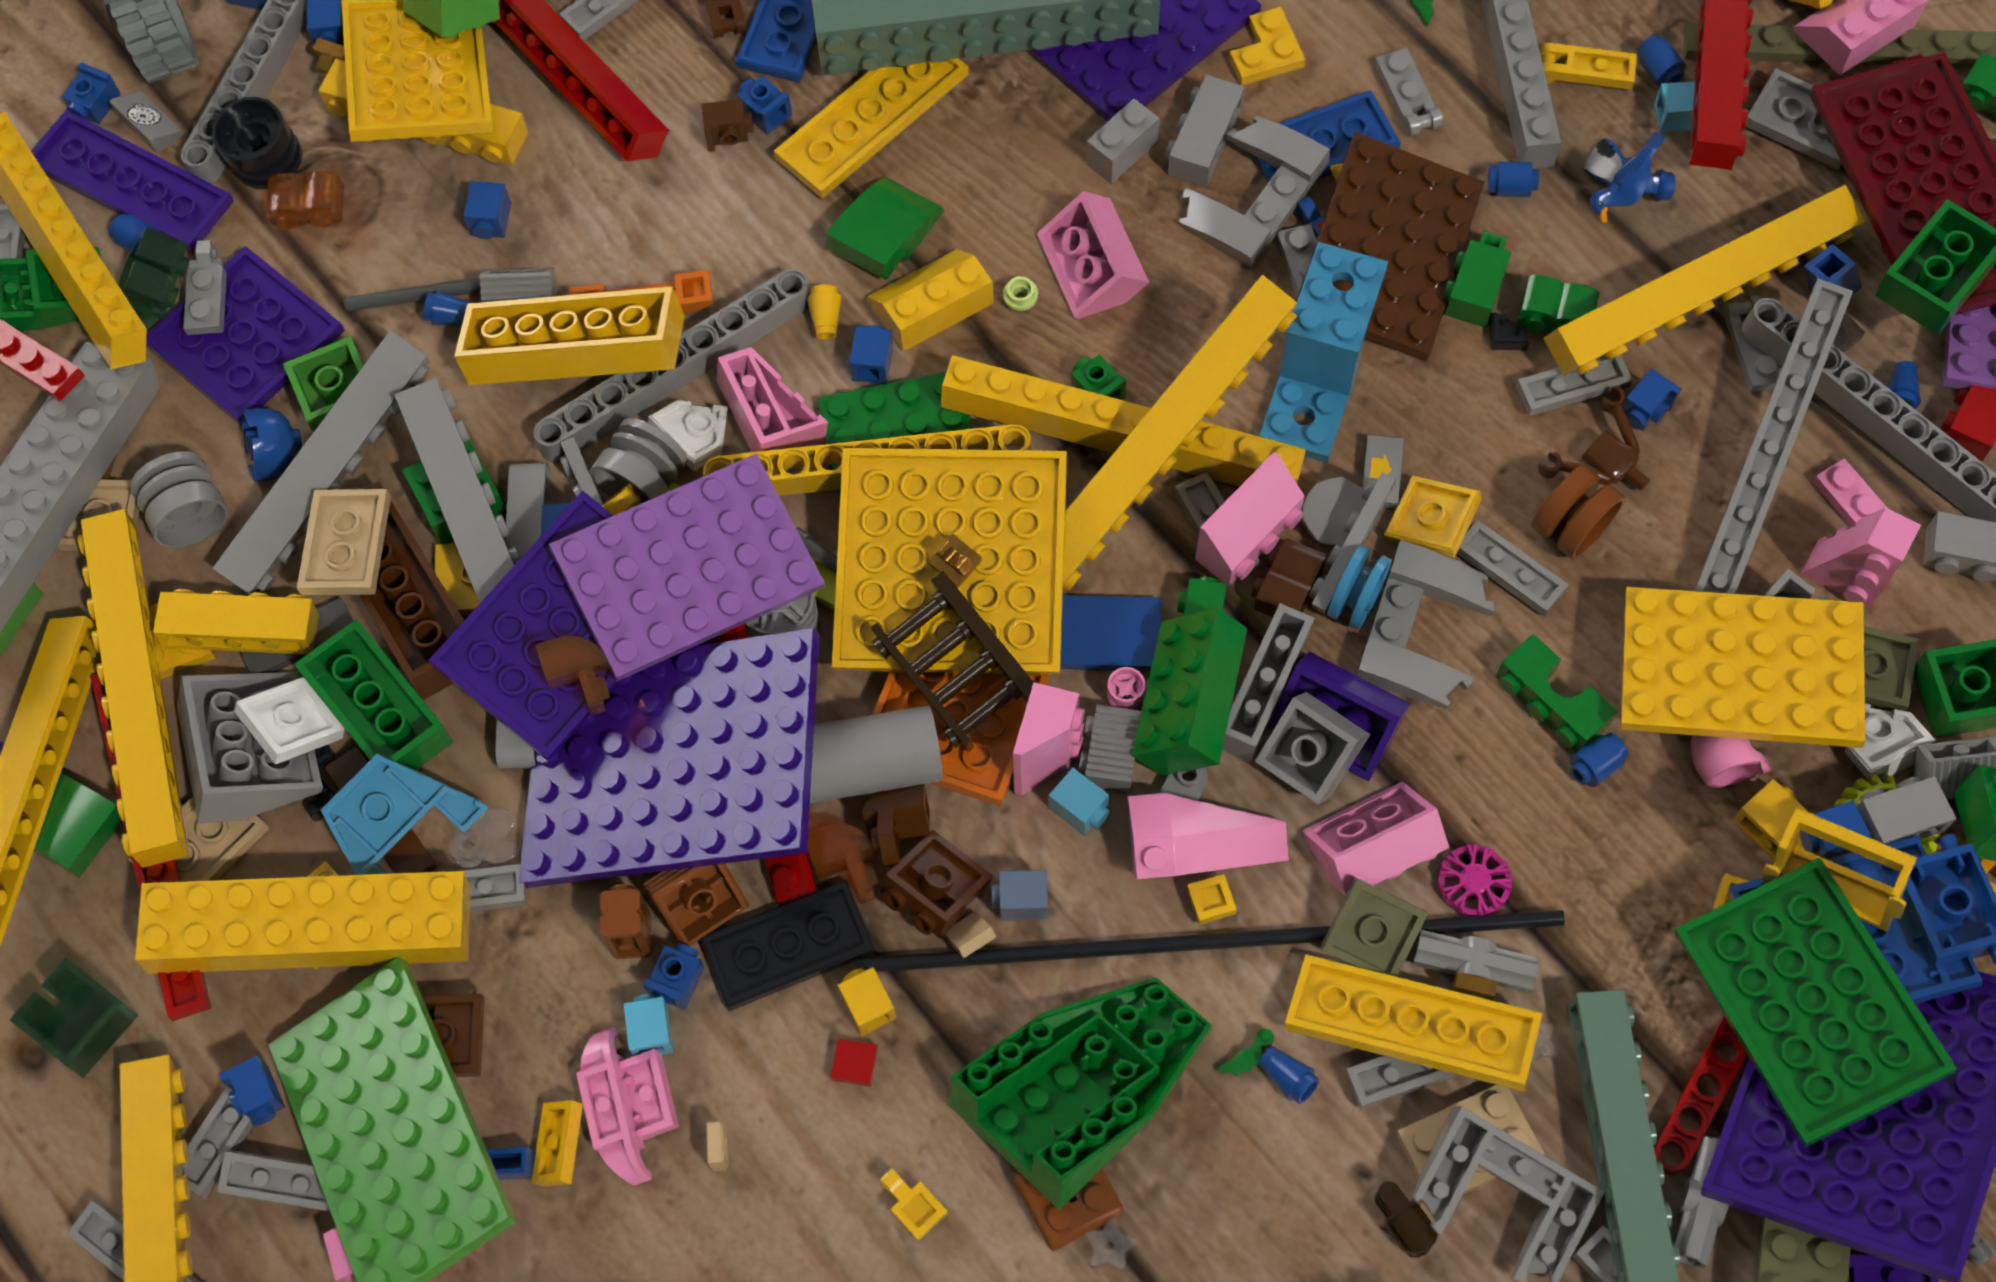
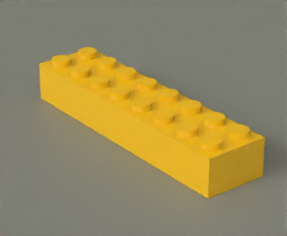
(303, 922)

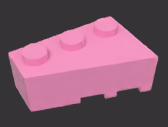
(764, 406)
(1862, 558)

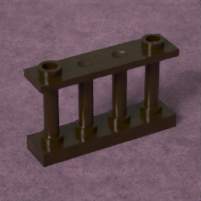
(968, 627)

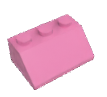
(1857, 28)
(1092, 255)
(1250, 521)
(1047, 737)
(1377, 837)

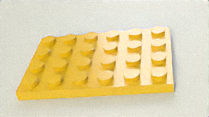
(410, 79)
(1743, 667)

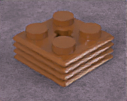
(691, 915)
(1093, 1207)

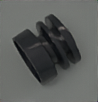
(256, 141)

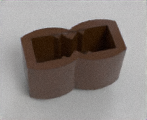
(1289, 579)

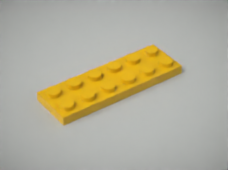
(865, 121)
(1414, 1022)

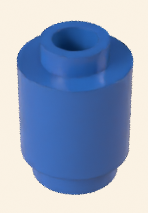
(1661, 60)
(1512, 179)
(126, 230)
(1598, 759)

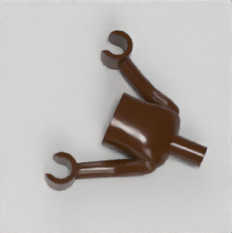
(1607, 454)

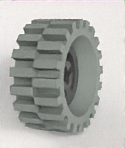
(155, 36)

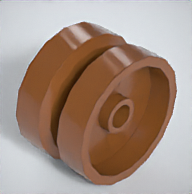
(1578, 511)

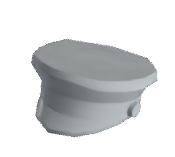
(1329, 509)

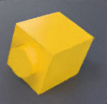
(866, 1000)

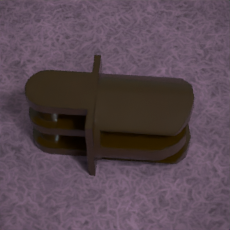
(1405, 1220)

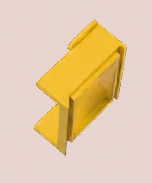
(1870, 899)

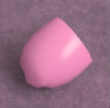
(1726, 760)

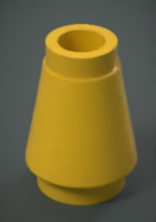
(824, 309)

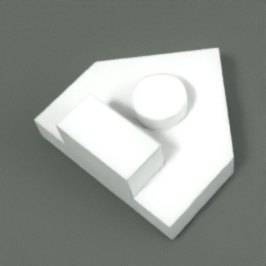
(694, 428)
(1888, 742)

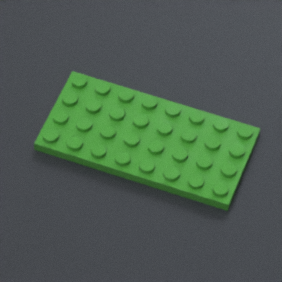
(390, 1131)

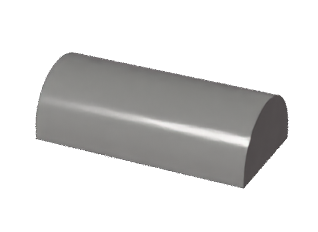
(874, 754)

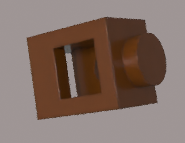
(726, 123)

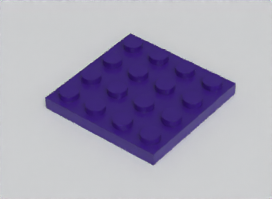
(263, 328)

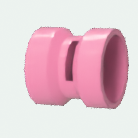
(1126, 683)

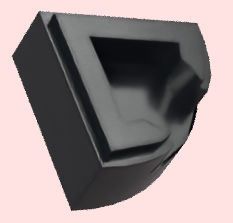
(1506, 334)

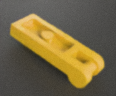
(1588, 65)

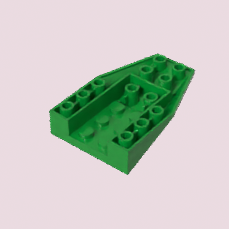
(1079, 1083)

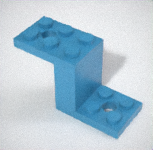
(1323, 349)

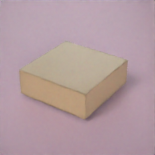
(970, 934)
(717, 1146)

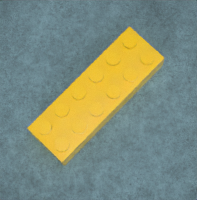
(570, 336)

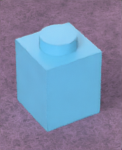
(1674, 106)
(1079, 802)
(648, 1025)

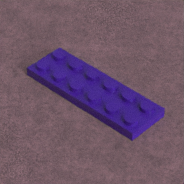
(130, 179)

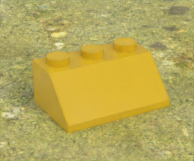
(933, 298)

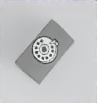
(146, 120)

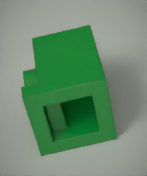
(1109, 381)

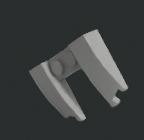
(1248, 235)
(1385, 660)
(1564, 1196)

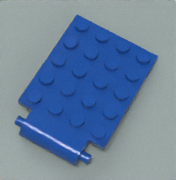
(1944, 920)

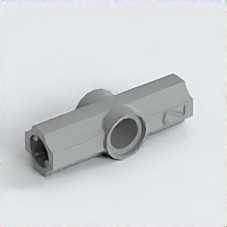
(1477, 958)
(1699, 1214)

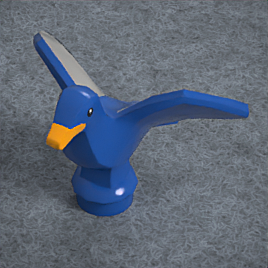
(1627, 177)

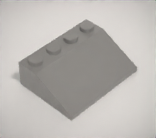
(225, 762)

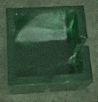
(152, 273)
(80, 1024)

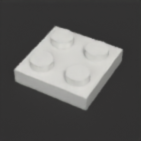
(289, 720)

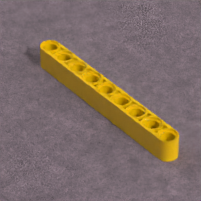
(815, 458)

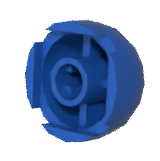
(269, 442)

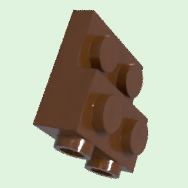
(934, 884)
(460, 1029)

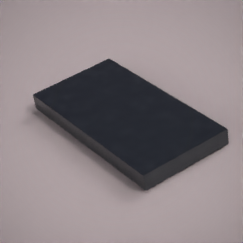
(787, 945)

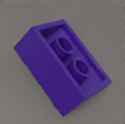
(1353, 698)

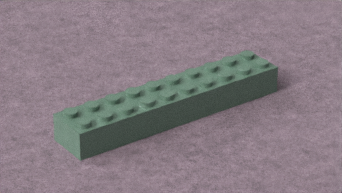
(908, 32)

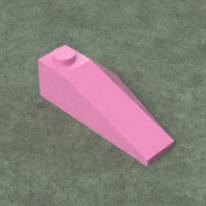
(1195, 836)

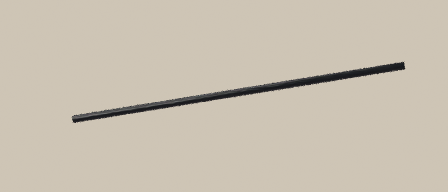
(1187, 943)

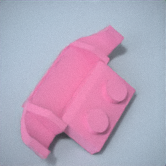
(624, 1103)

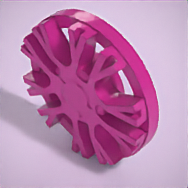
(1474, 880)

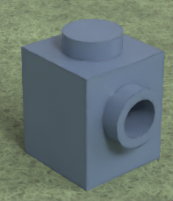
(1021, 895)

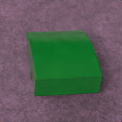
(883, 227)
(31, 295)
(76, 826)

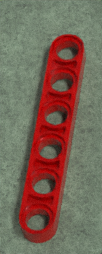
(1693, 1100)

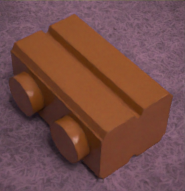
(625, 922)

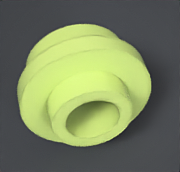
(1020, 285)

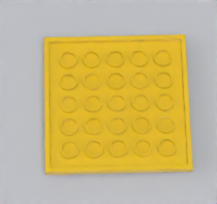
(903, 509)

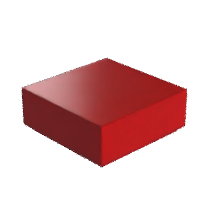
(854, 1062)

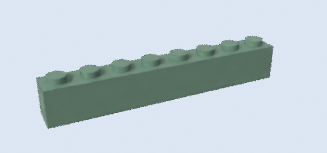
(1623, 1138)

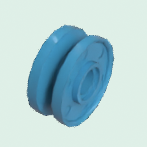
(1359, 587)

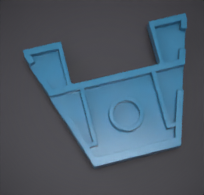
(385, 804)

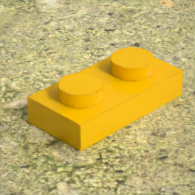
(557, 1143)

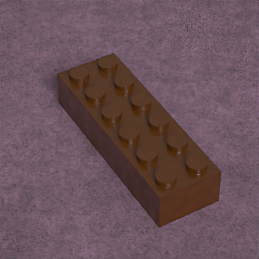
(411, 606)

